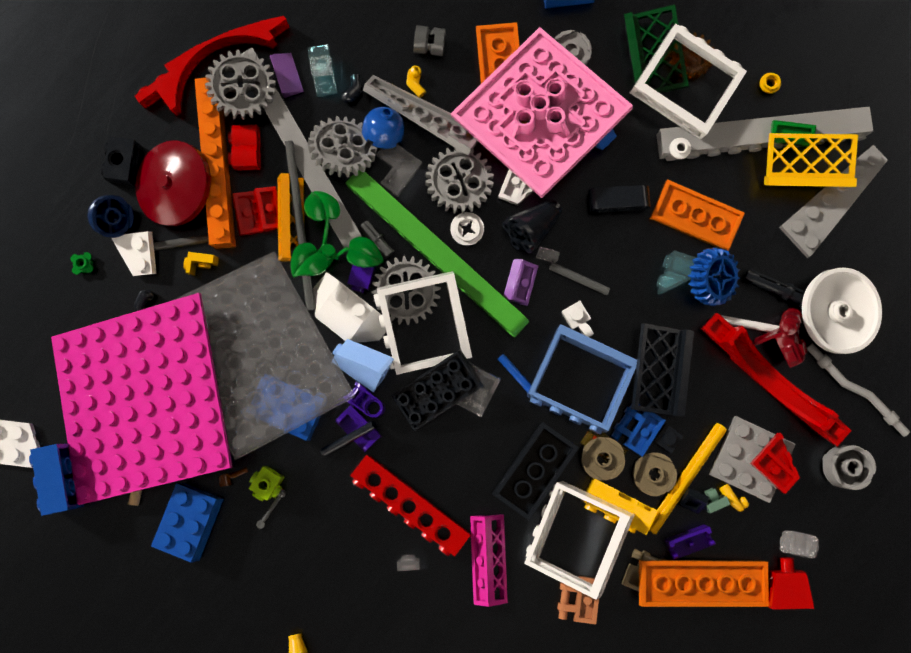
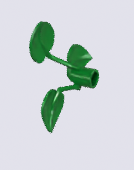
(310, 262)

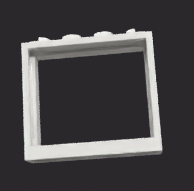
(669, 108)
(385, 320)
(541, 532)

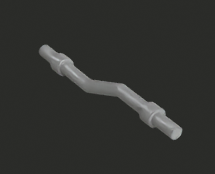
(889, 416)

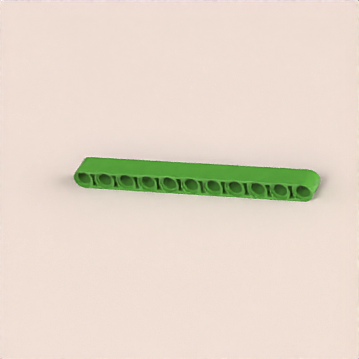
(437, 252)

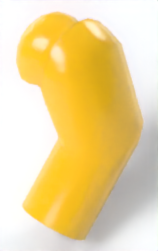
(413, 81)

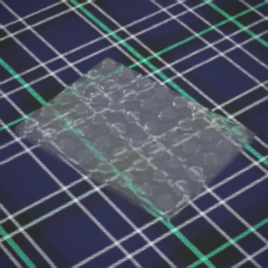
(267, 355)

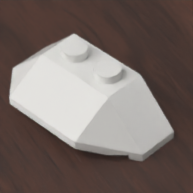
(345, 311)

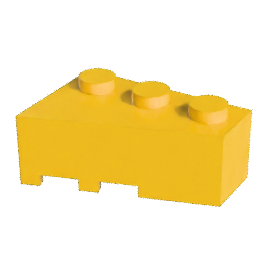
(643, 515)

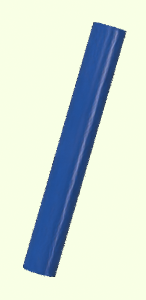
(515, 373)

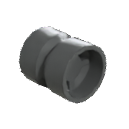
(422, 38)

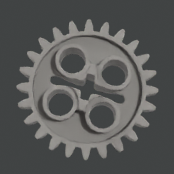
(241, 102)
(341, 147)
(442, 185)
(426, 292)

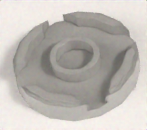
(576, 44)

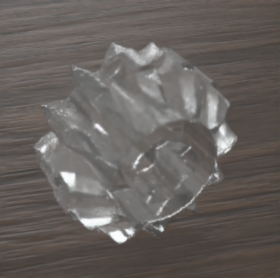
(799, 544)

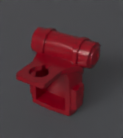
(787, 337)

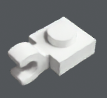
(577, 317)

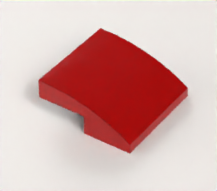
(256, 210)

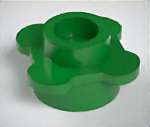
(87, 267)

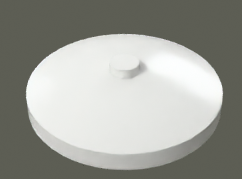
(841, 310)

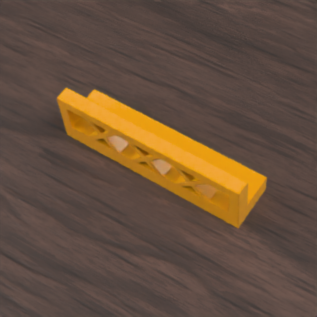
(284, 215)

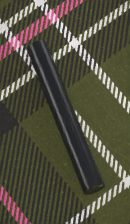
(348, 438)

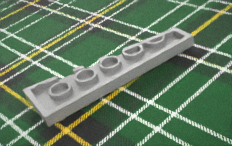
(422, 113)
(821, 213)

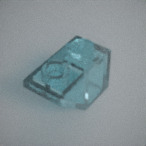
(322, 70)
(675, 272)

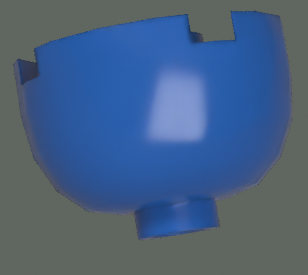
(383, 127)

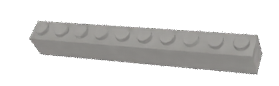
(754, 133)

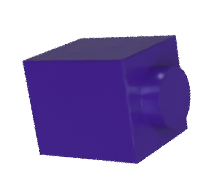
(361, 278)

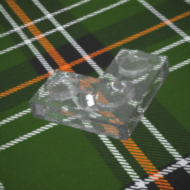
(403, 168)

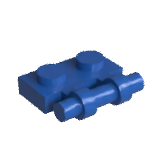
(643, 432)

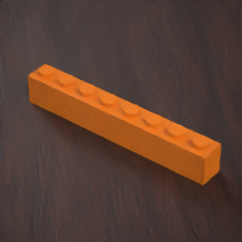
(214, 148)

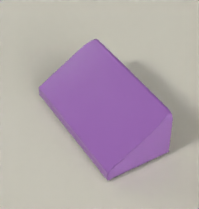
(286, 74)
(520, 282)

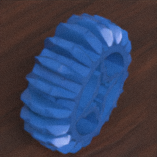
(715, 263)

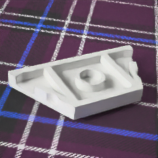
(16, 442)

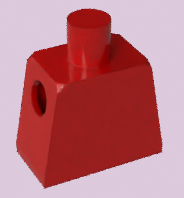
(789, 587)

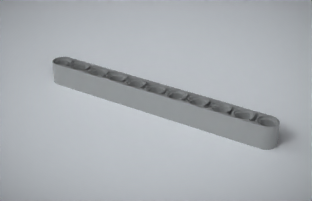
(312, 174)

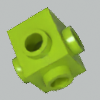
(273, 482)

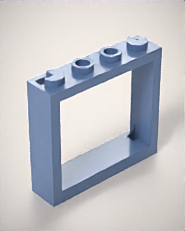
(598, 349)

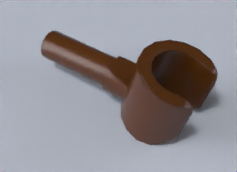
(225, 479)

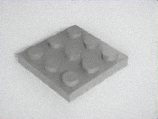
(736, 453)

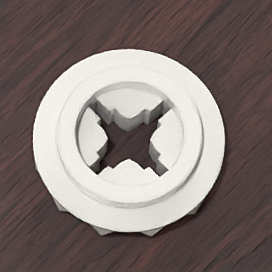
(464, 219)

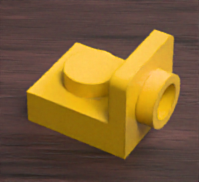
(203, 261)

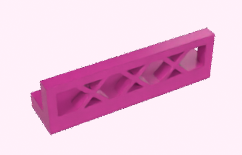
(485, 560)

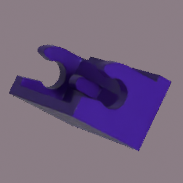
(351, 420)
(689, 541)

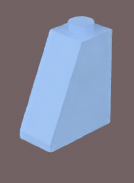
(362, 363)

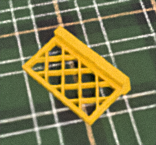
(812, 179)

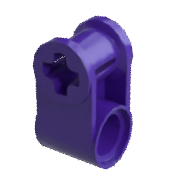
(363, 400)

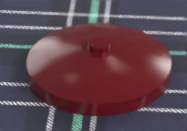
(173, 183)

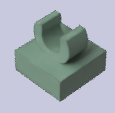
(715, 501)

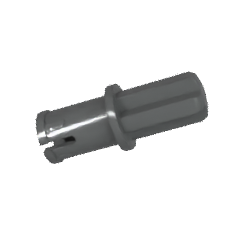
(372, 234)

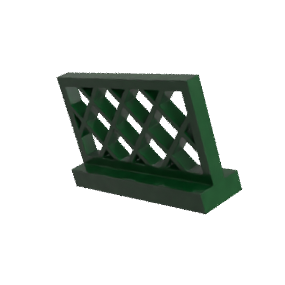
(637, 49)

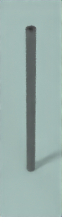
(298, 215)

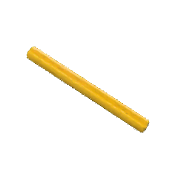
(687, 476)

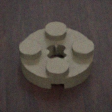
(600, 446)
(665, 468)

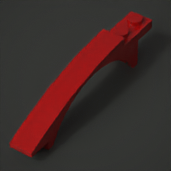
(171, 85)
(744, 353)

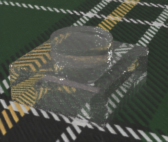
(408, 562)

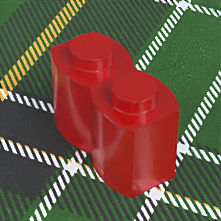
(245, 147)

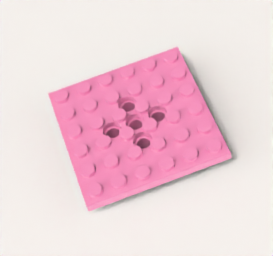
(541, 149)

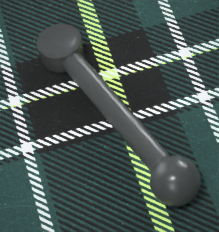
(261, 523)

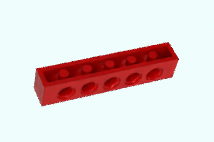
(448, 546)

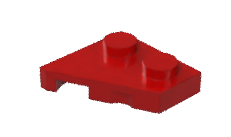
(776, 464)

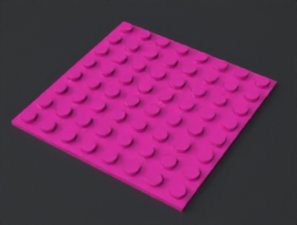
(141, 400)

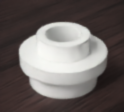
(674, 150)

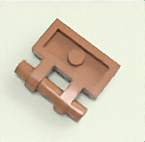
(585, 607)

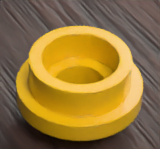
(772, 77)

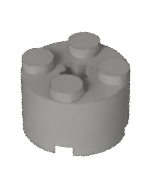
(857, 475)

